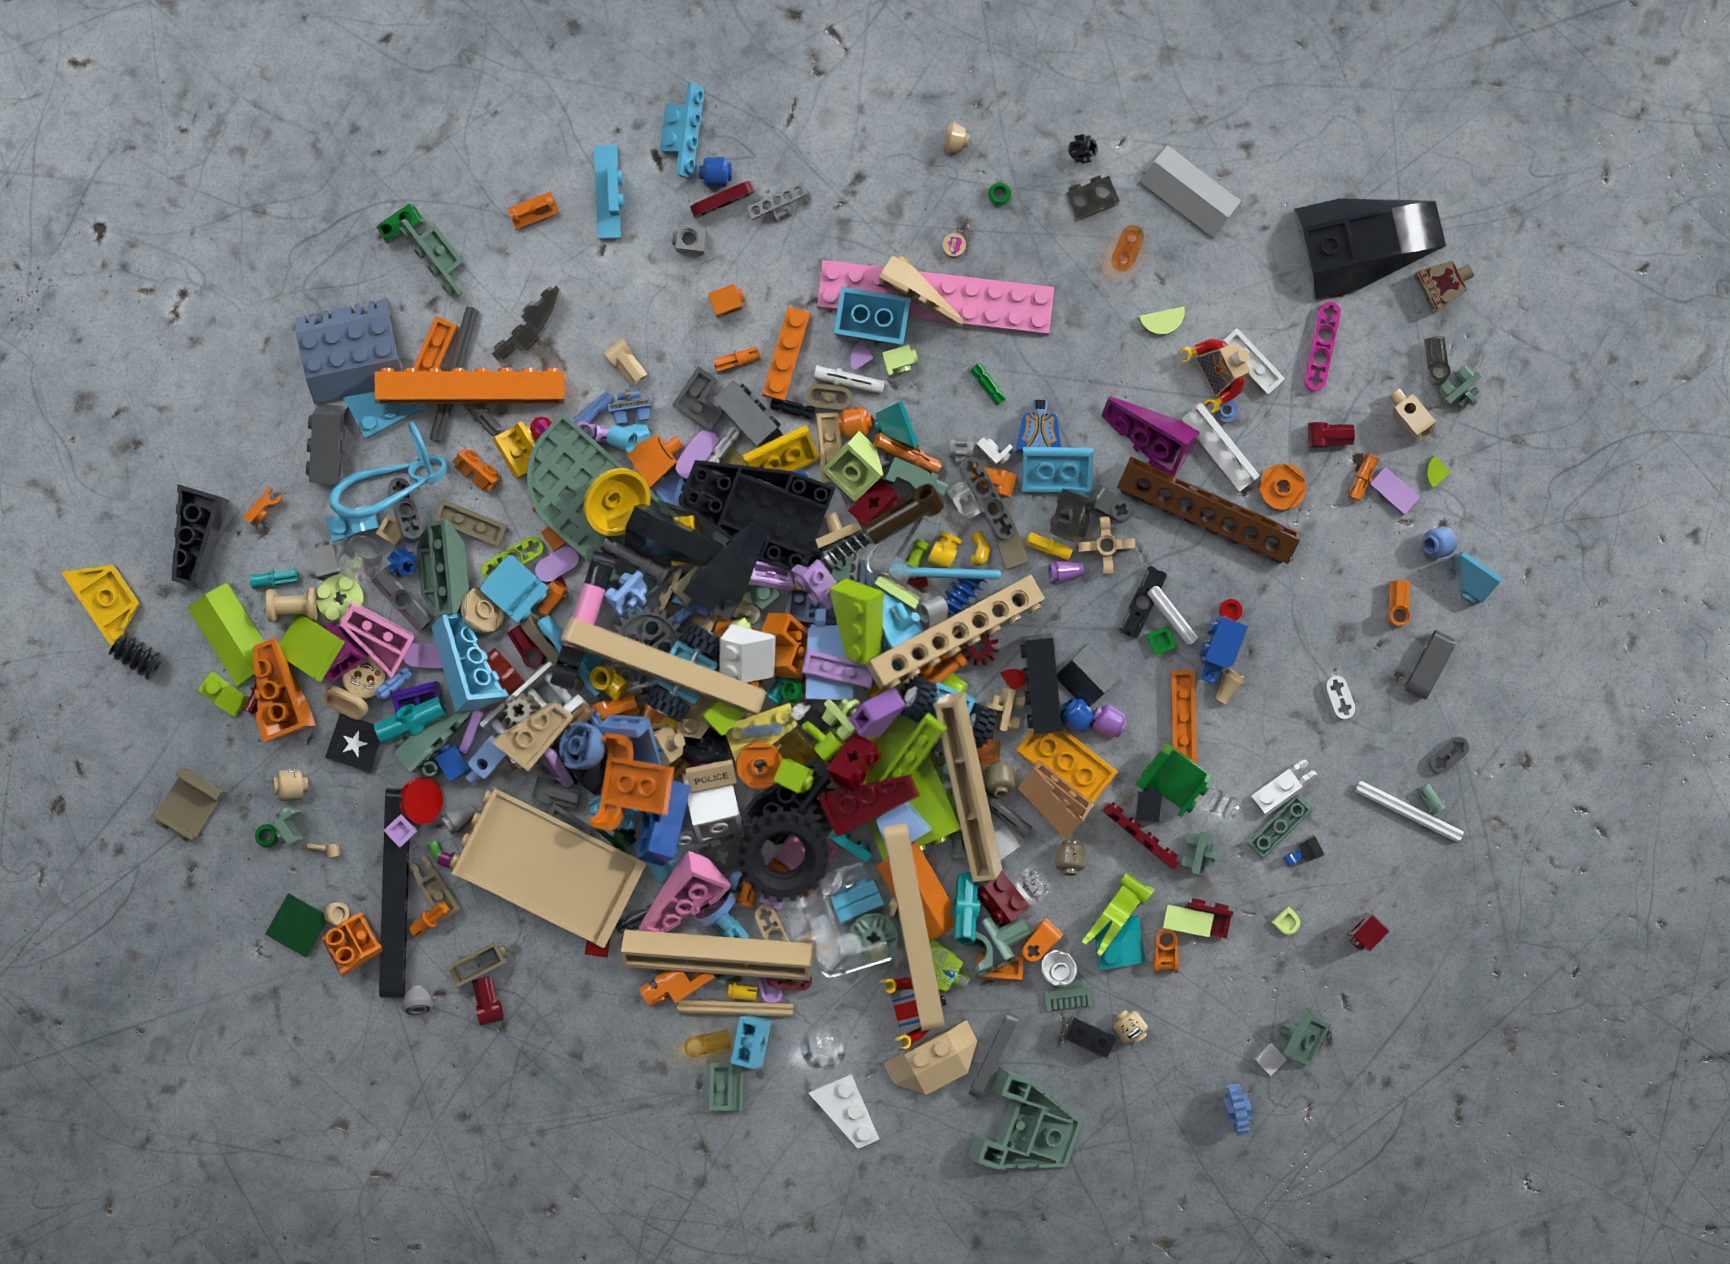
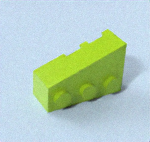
(859, 619)

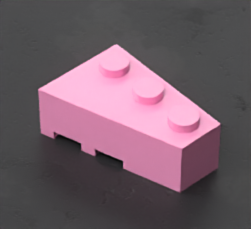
(377, 635)

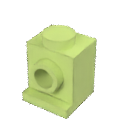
(899, 359)

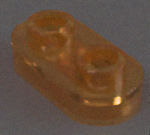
(1127, 248)

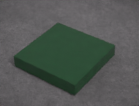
(297, 925)

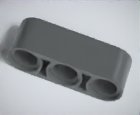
(1430, 664)

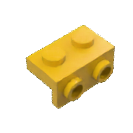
(515, 447)

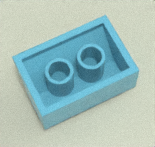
(872, 315)

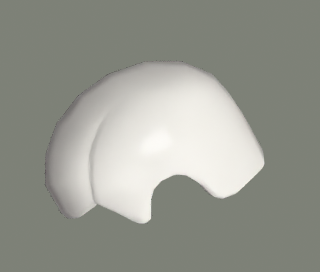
(1058, 968)

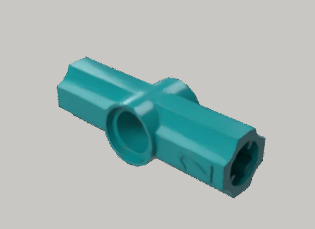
(410, 719)
(965, 909)

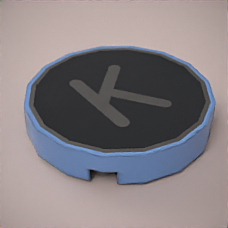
(709, 912)

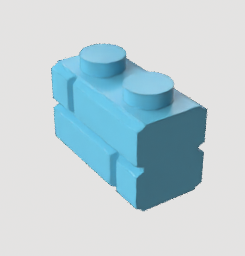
(857, 900)

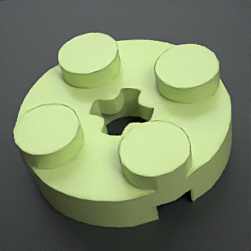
(327, 592)

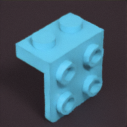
(514, 588)

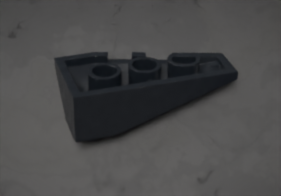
(665, 538)
(784, 797)

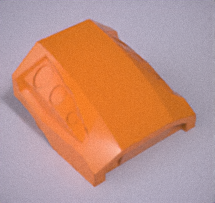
(351, 944)

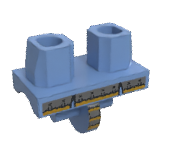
(640, 406)

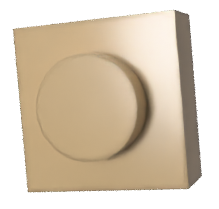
(389, 530)

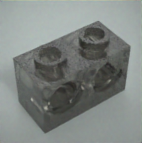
(1094, 203)

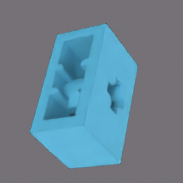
(751, 1041)

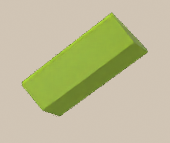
(228, 631)

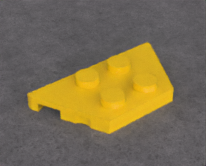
(105, 598)

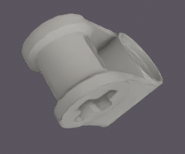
(932, 612)

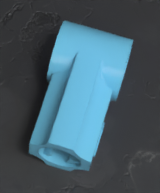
(627, 437)

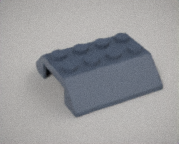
(346, 350)

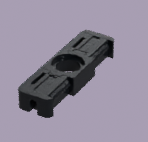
(1137, 617)

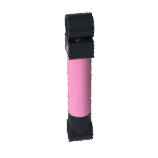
(587, 611)

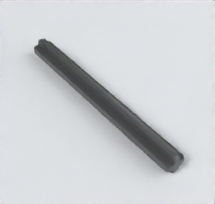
(457, 361)

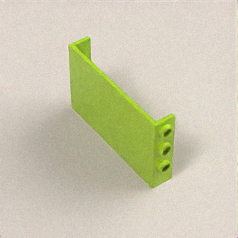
(934, 802)

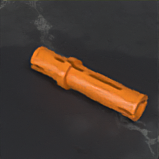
(902, 451)

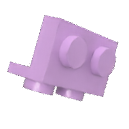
(816, 582)

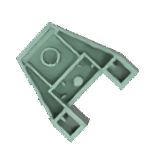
(1033, 1130)

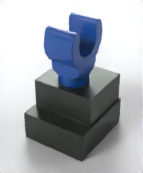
(1308, 849)

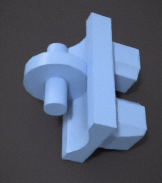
(629, 595)

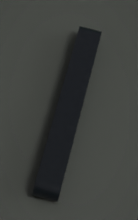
(394, 905)

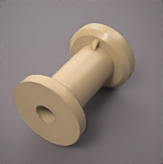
(291, 604)

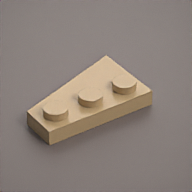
(534, 734)

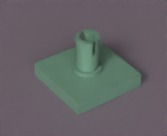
(1304, 1038)

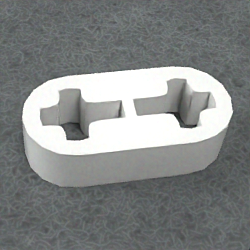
(1345, 696)

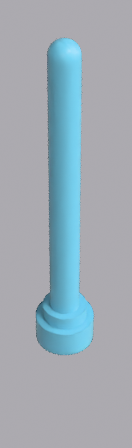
(955, 573)

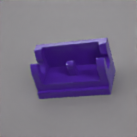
(416, 695)

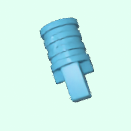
(729, 927)

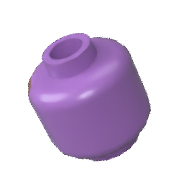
(1109, 721)

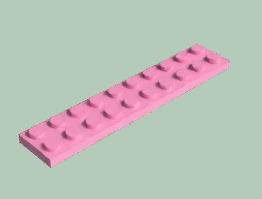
(973, 299)

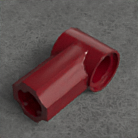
(1322, 434)
(525, 646)
(488, 1006)

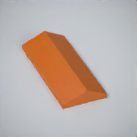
(935, 902)

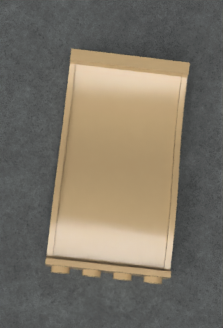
(547, 867)

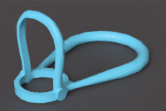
(423, 460)

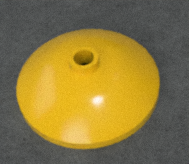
(612, 514)

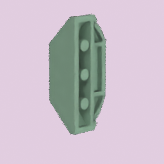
(442, 567)

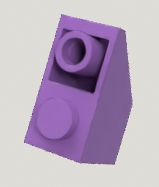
(877, 714)

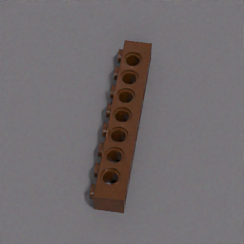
(1202, 499)

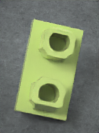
(841, 711)

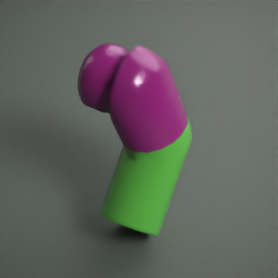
(440, 857)

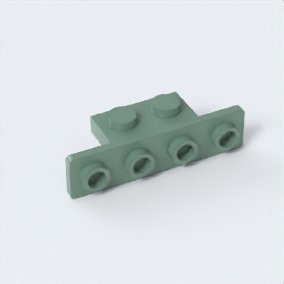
(436, 251)

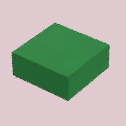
(1161, 640)

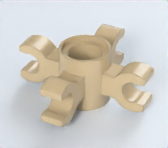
(1107, 563)

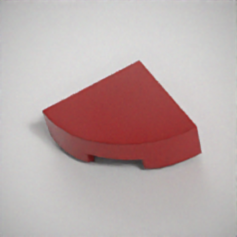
(1013, 678)

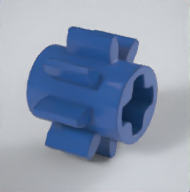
(401, 562)

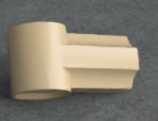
(622, 357)

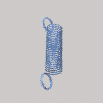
(761, 728)

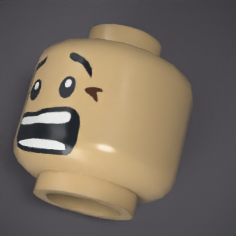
(1130, 1027)

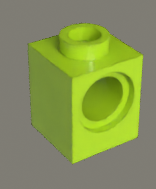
(794, 776)

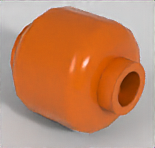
(855, 420)

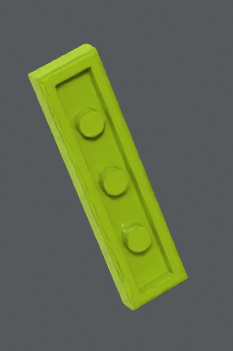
(915, 748)

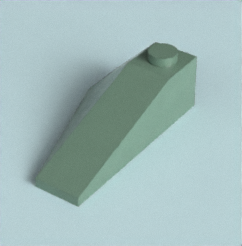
(421, 747)

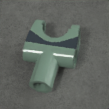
(996, 944)

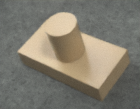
(836, 531)

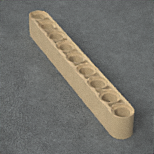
(663, 666)
(914, 926)

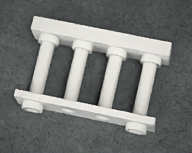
(543, 674)

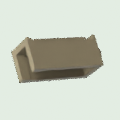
(500, 953)

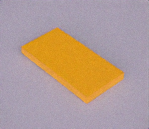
(1069, 760)

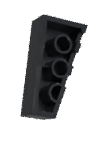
(1042, 683)

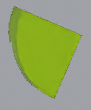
(1436, 471)

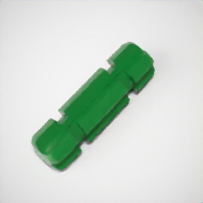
(988, 384)

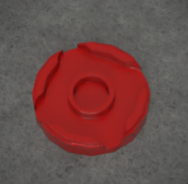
(421, 800)

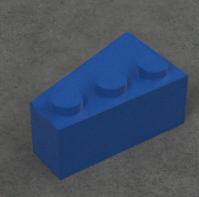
(661, 831)

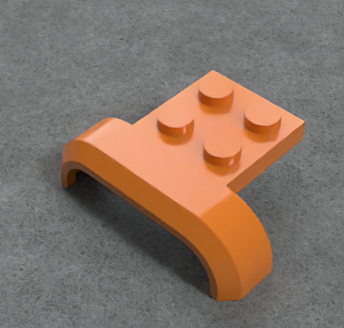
(630, 784)

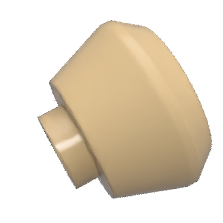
(956, 138)

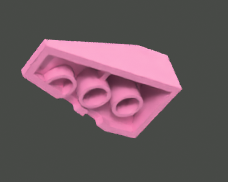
(687, 889)

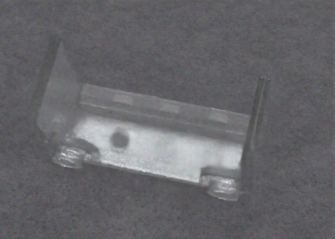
(885, 559)
(834, 952)

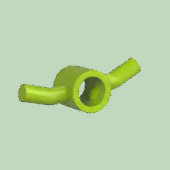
(827, 745)

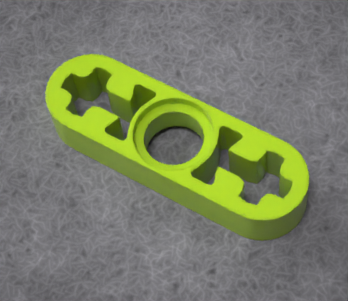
(525, 545)

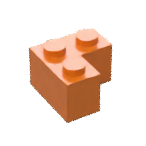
(789, 643)

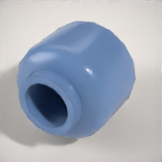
(1439, 542)

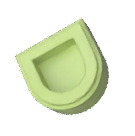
(1287, 921)

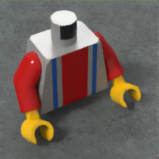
(906, 1010)

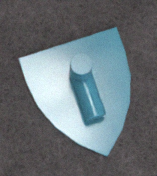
(899, 622)

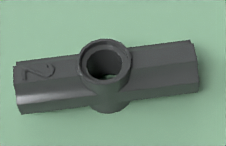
(391, 589)

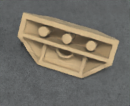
(934, 1060)

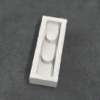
(1261, 370)

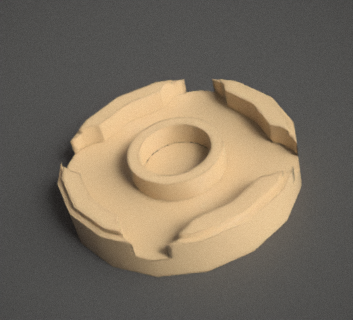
(481, 612)

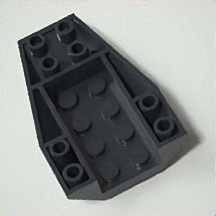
(1365, 240)
(774, 499)

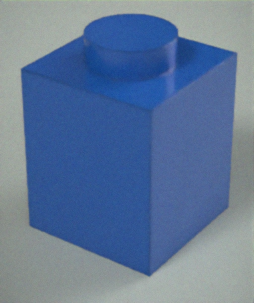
(452, 762)

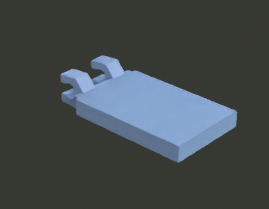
(825, 640)

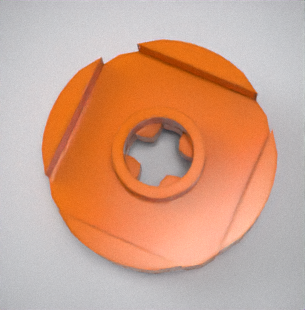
(1269, 489)
(749, 755)

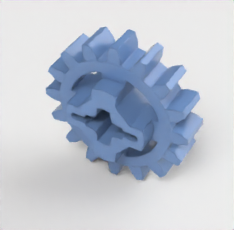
(1237, 1109)

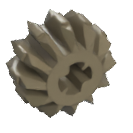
(519, 704)

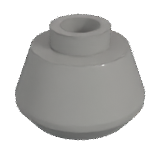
(416, 1001)

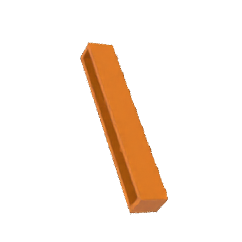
(469, 386)

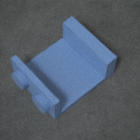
(639, 732)

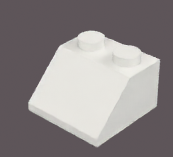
(747, 654)

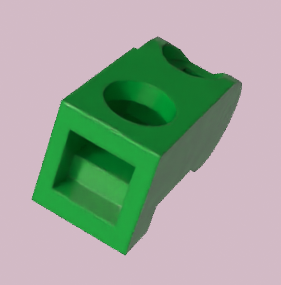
(389, 227)

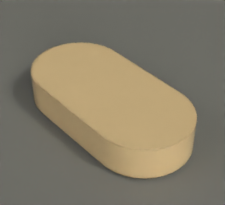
(345, 702)

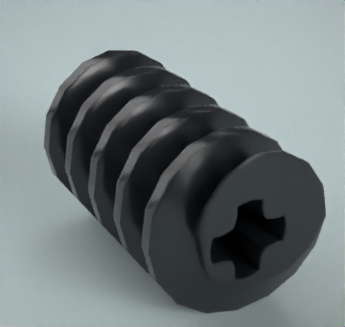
(136, 656)

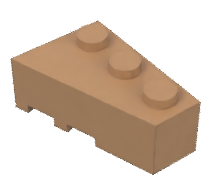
(1055, 799)

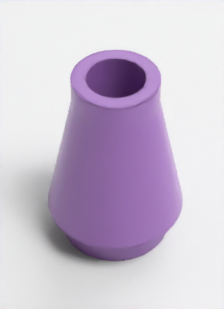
(1064, 571)

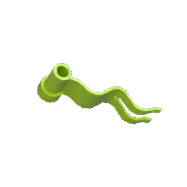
(1119, 909)

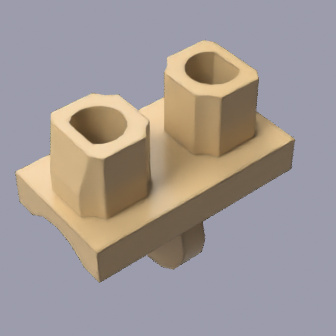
(1002, 708)

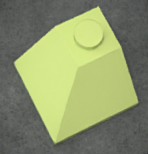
(855, 466)

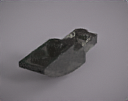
(537, 319)

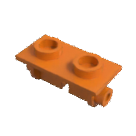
(533, 210)
(468, 462)

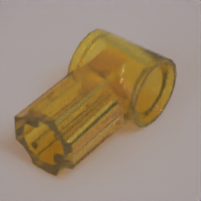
(710, 1043)

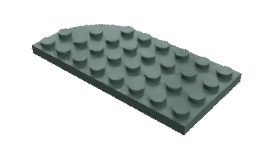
(558, 478)

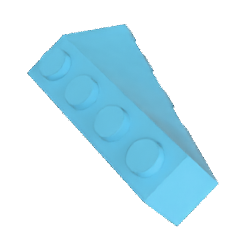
(465, 665)

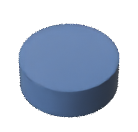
(735, 879)

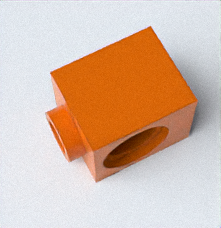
(726, 300)

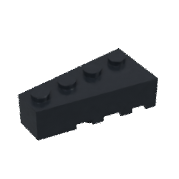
(196, 534)

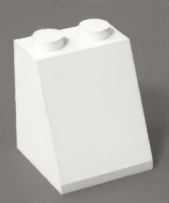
(714, 812)

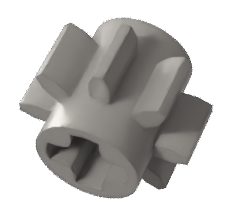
(960, 448)

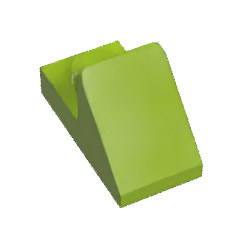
(223, 694)

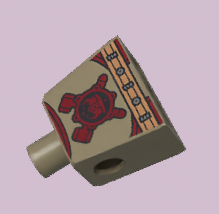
(1442, 283)

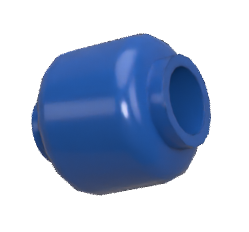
(715, 172)
(1076, 715)

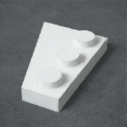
(847, 1109)

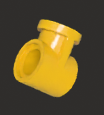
(944, 550)
(615, 684)

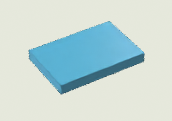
(1056, 469)

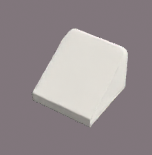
(1270, 1059)

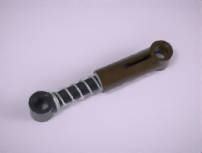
(923, 503)

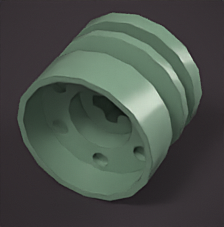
(879, 923)

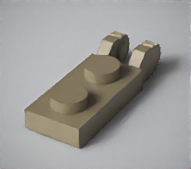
(434, 887)

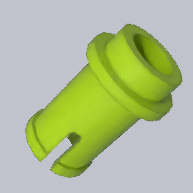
(917, 552)

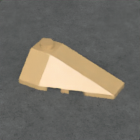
(909, 283)

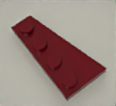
(853, 809)
(1147, 840)

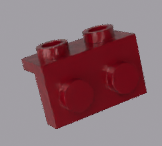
(1001, 900)
(1221, 916)

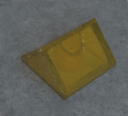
(797, 748)

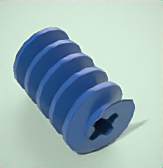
(961, 594)

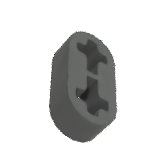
(1453, 759)

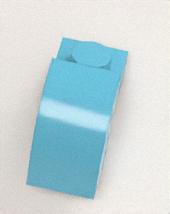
(343, 527)

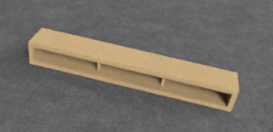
(968, 787)
(717, 954)

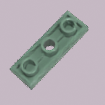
(1290, 814)

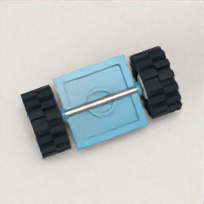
(703, 642)
(922, 695)

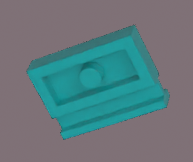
(859, 849)

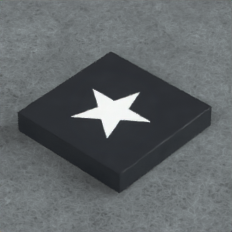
(353, 743)

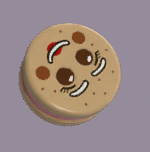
(365, 678)

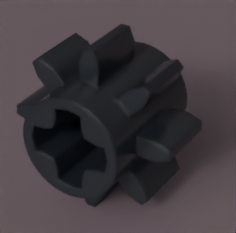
(1083, 148)

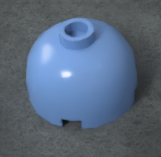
(584, 741)

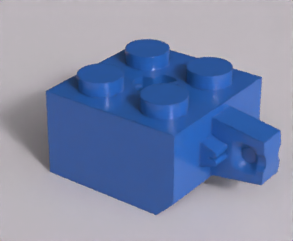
(1221, 647)

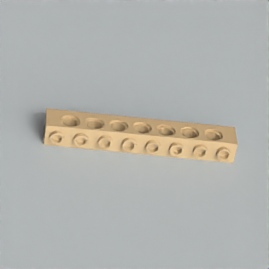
(1025, 590)

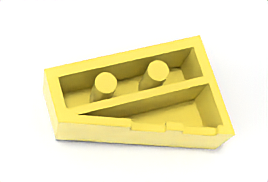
(777, 715)

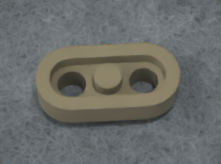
(829, 396)

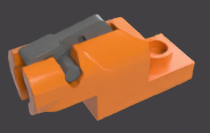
(673, 983)

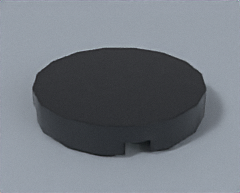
(708, 749)

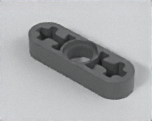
(402, 520)

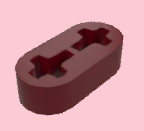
(789, 984)

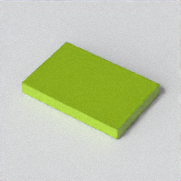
(310, 646)

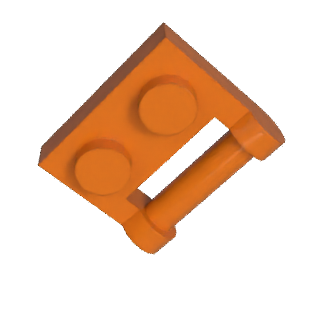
(943, 669)

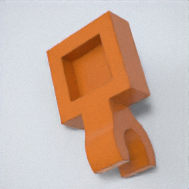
(258, 510)

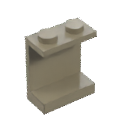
(188, 805)

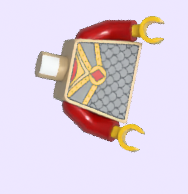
(1223, 368)

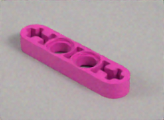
(1320, 346)

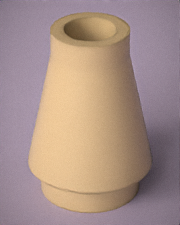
(1228, 685)

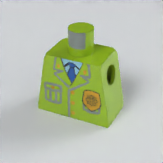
(947, 967)

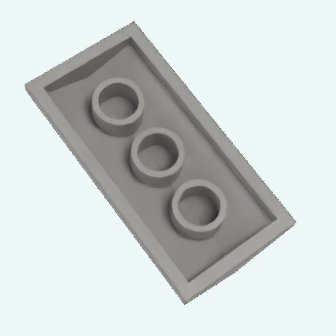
(1190, 191)

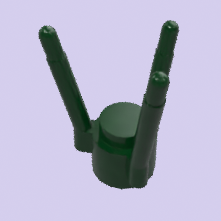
(623, 837)

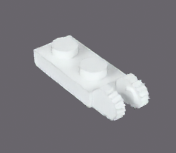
(1283, 788)

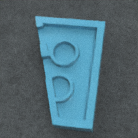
(376, 417)

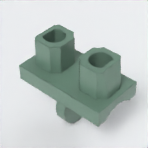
(1467, 379)
(1202, 843)

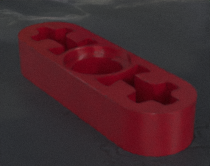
(722, 199)

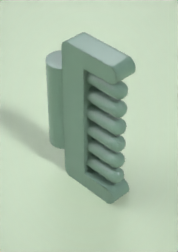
(1070, 991)

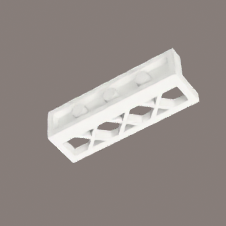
(1221, 448)

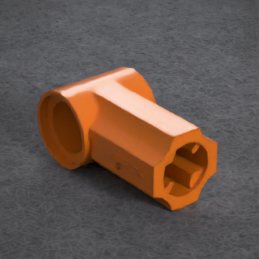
(1001, 479)
(1398, 600)
(623, 706)

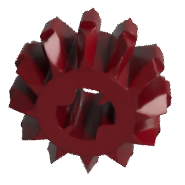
(972, 650)

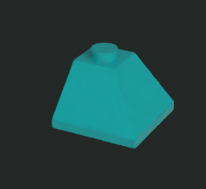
(896, 425)
(1125, 947)

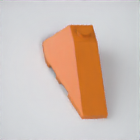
(279, 697)

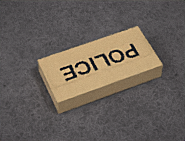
(711, 775)

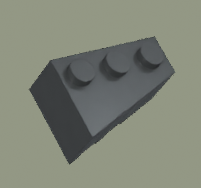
(326, 444)

